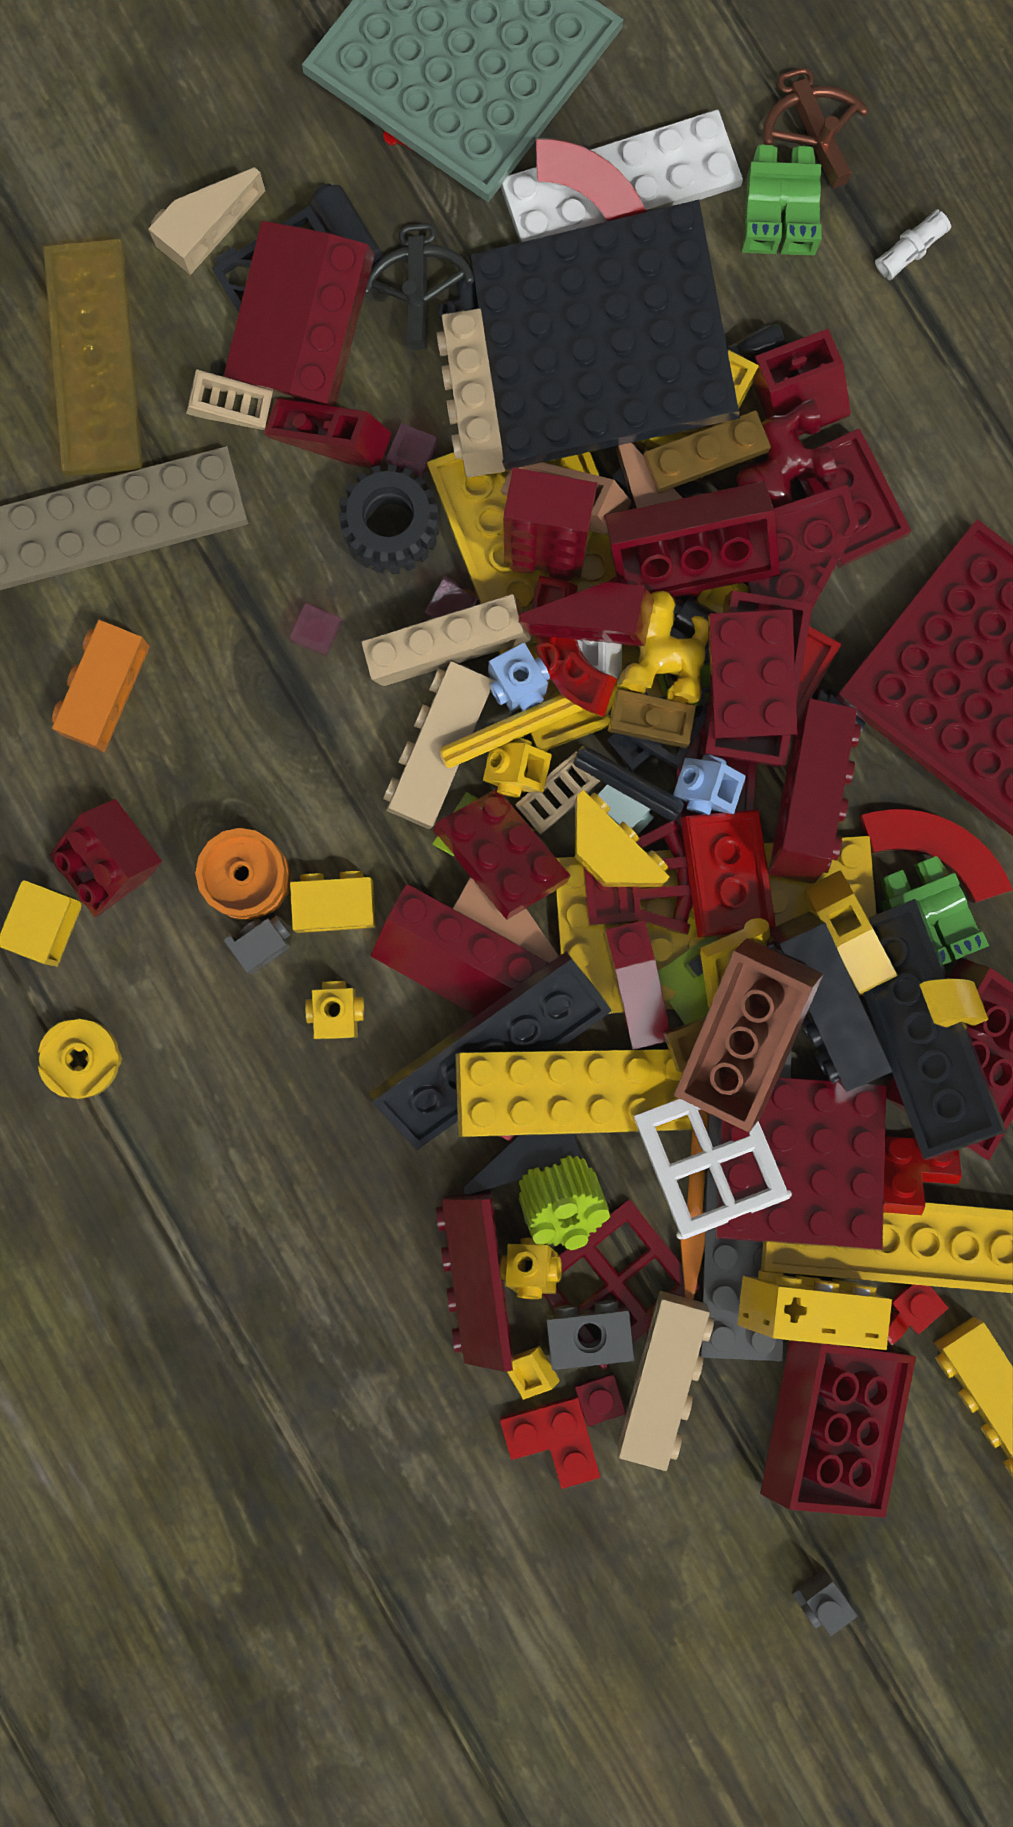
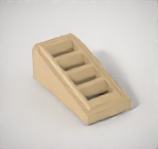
(231, 387)
(560, 772)

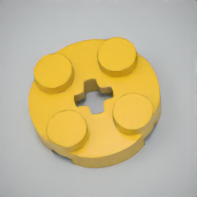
(56, 1058)

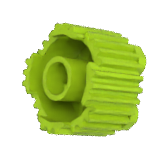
(563, 1203)

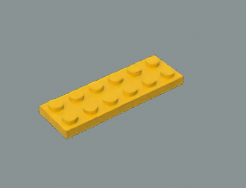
(563, 1091)

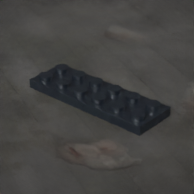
(531, 1018)
(931, 1064)

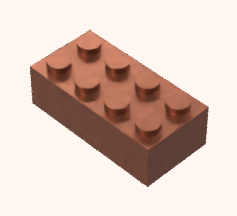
(748, 1034)

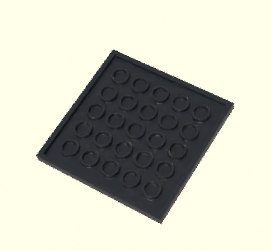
(604, 336)

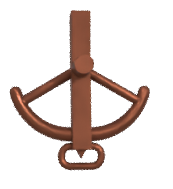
(820, 130)

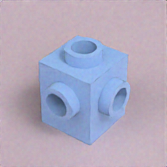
(512, 668)
(700, 785)

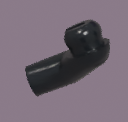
(465, 301)

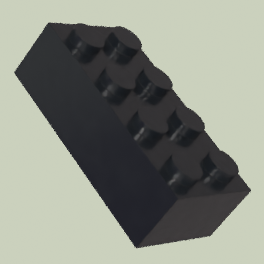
(836, 1016)

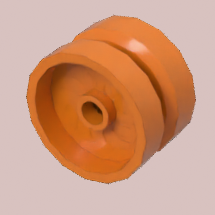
(226, 857)

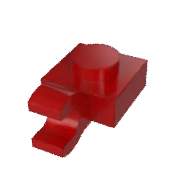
(915, 1308)

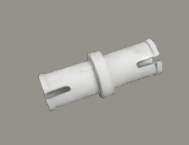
(913, 244)

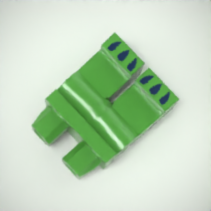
(786, 189)
(942, 905)

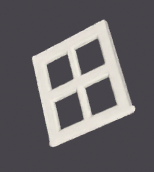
(710, 1158)

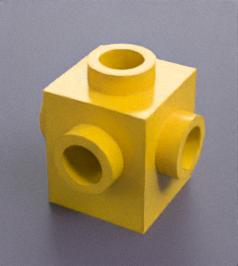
(517, 768)
(342, 1025)
(540, 1278)

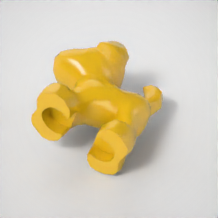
(668, 655)

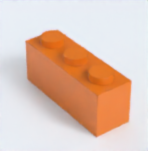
(100, 685)

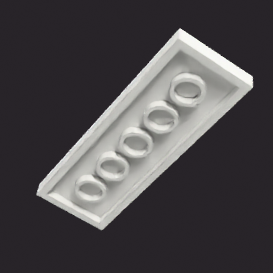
(662, 165)

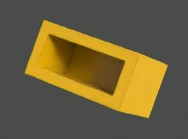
(333, 903)

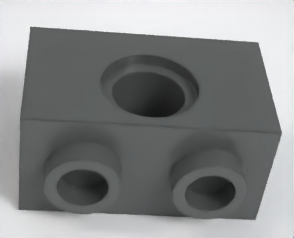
(611, 1347)

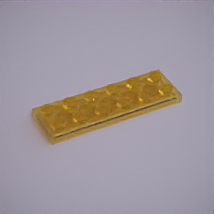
(92, 357)

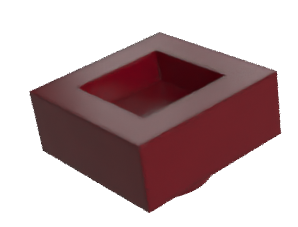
(600, 1399)

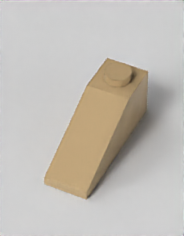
(203, 218)

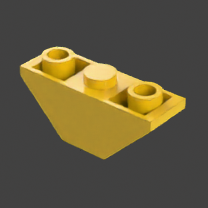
(611, 849)
(851, 932)

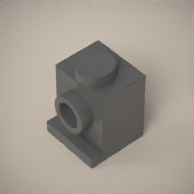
(259, 943)
(824, 1603)

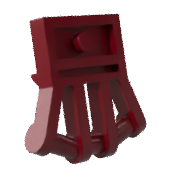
(622, 904)

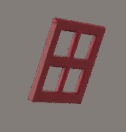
(616, 1281)

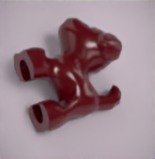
(789, 455)

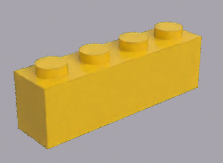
(986, 1380)

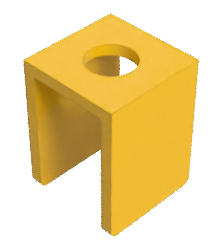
(39, 923)

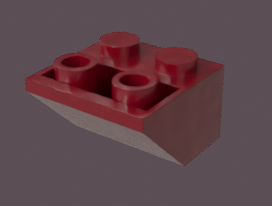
(803, 372)
(104, 856)

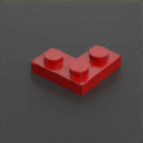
(906, 1172)
(558, 1428)

